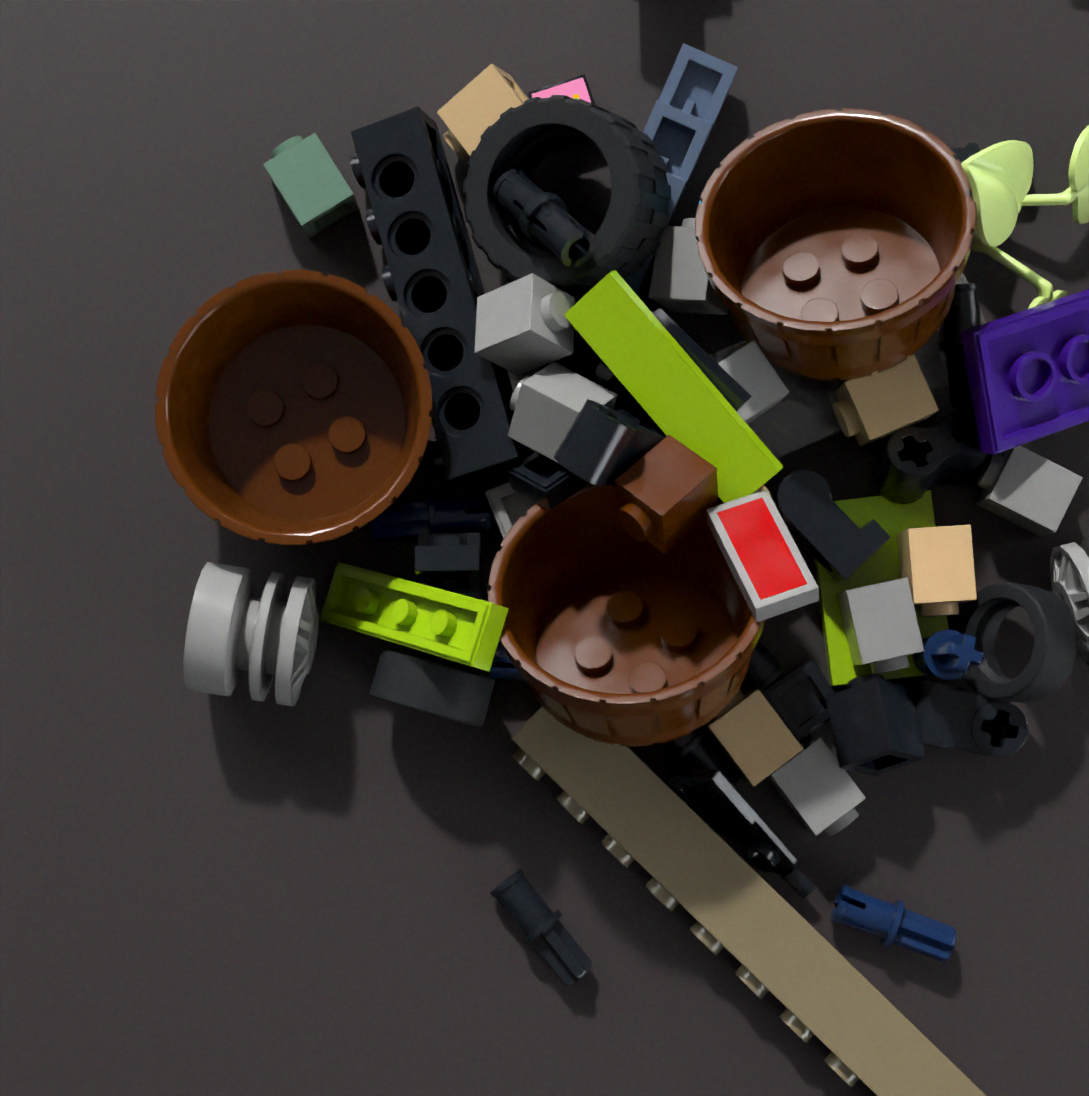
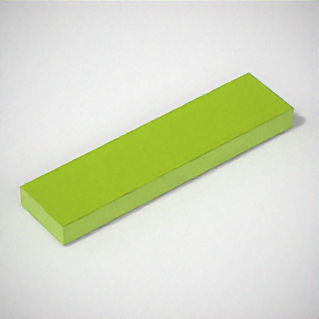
(671, 386)
(415, 615)

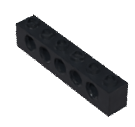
(382, 157)

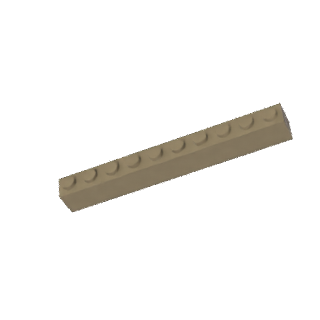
(738, 912)

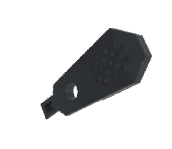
(730, 814)

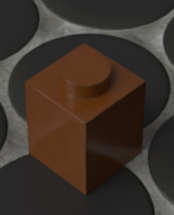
(666, 494)

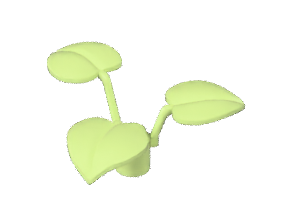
(1000, 186)

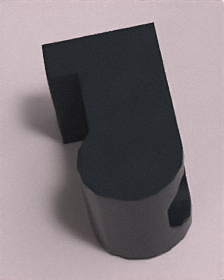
(822, 527)

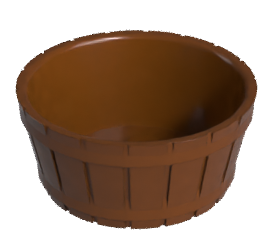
(837, 239)
(293, 407)
(616, 629)

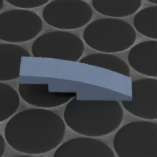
(684, 122)

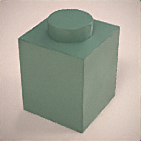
(310, 184)

